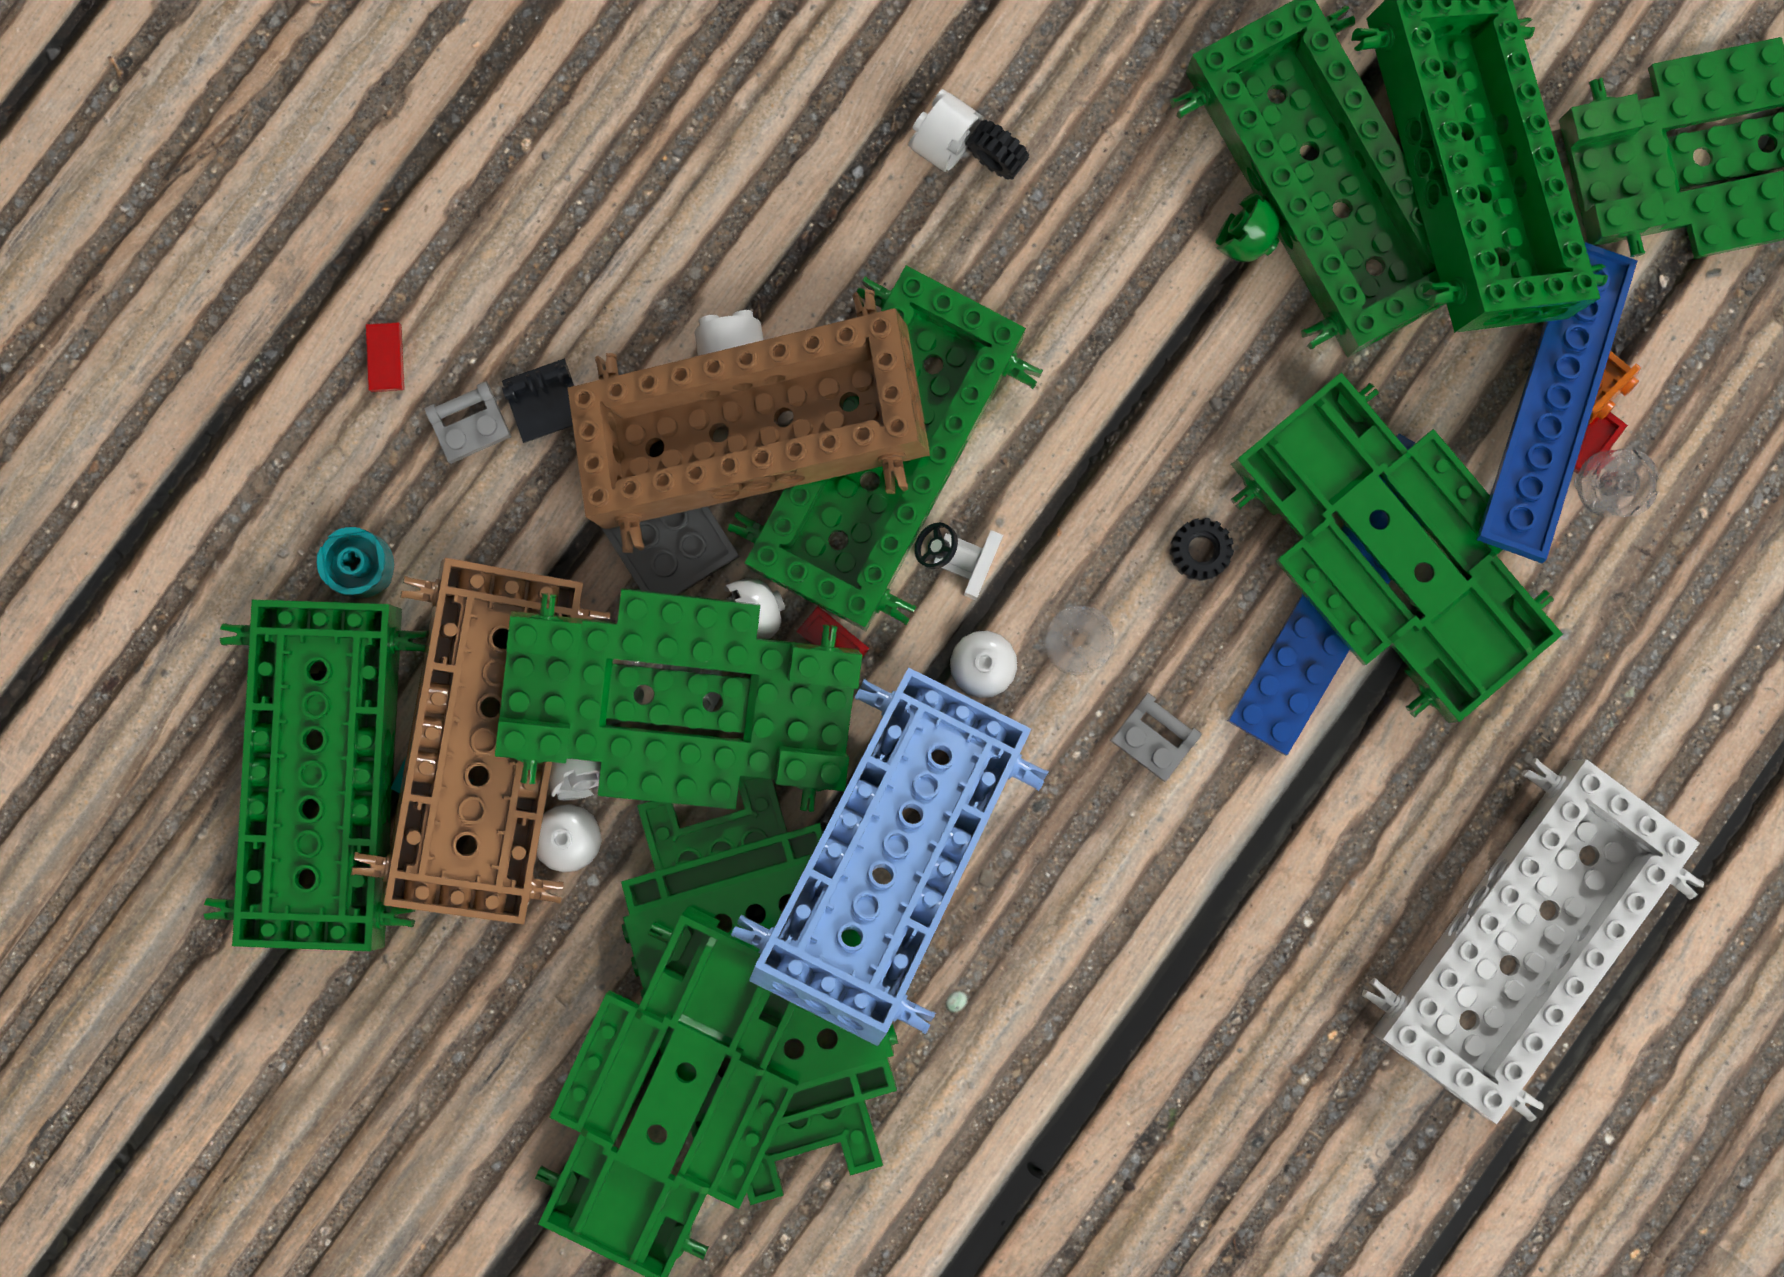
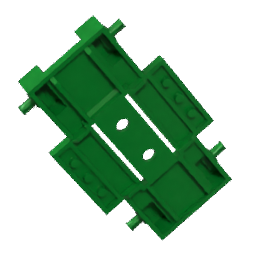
(1633, 173)
(1329, 462)
(566, 686)
(625, 1196)

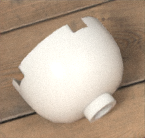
(758, 592)
(983, 664)
(574, 779)
(568, 838)

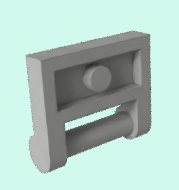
(470, 433)
(1150, 747)

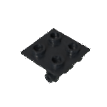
(540, 400)

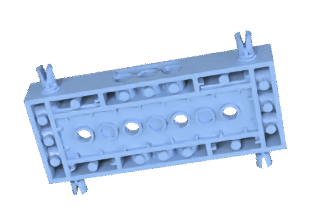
(868, 983)

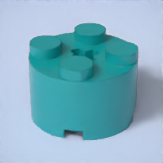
(342, 549)

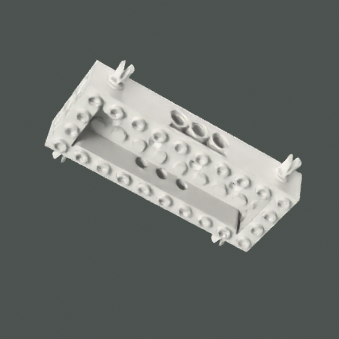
(1555, 958)

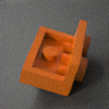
(1616, 379)

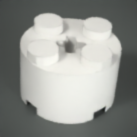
(944, 131)
(727, 332)

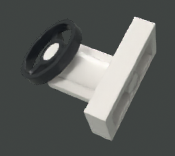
(958, 555)

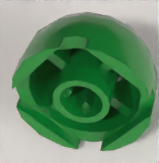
(1251, 231)

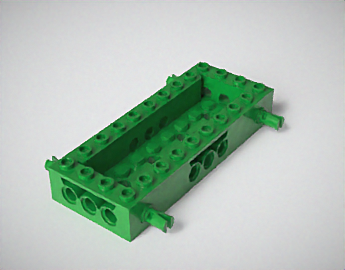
(1505, 158)
(1354, 165)
(881, 527)
(345, 775)

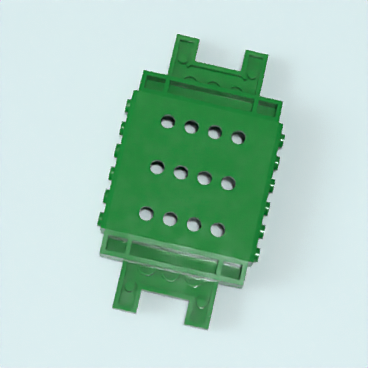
(724, 870)

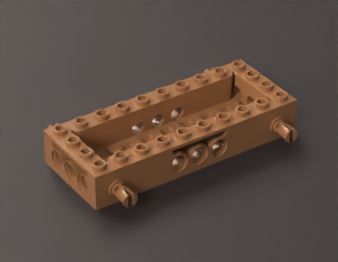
(747, 392)
(452, 738)

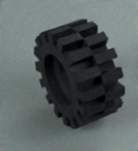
(997, 149)
(1219, 539)

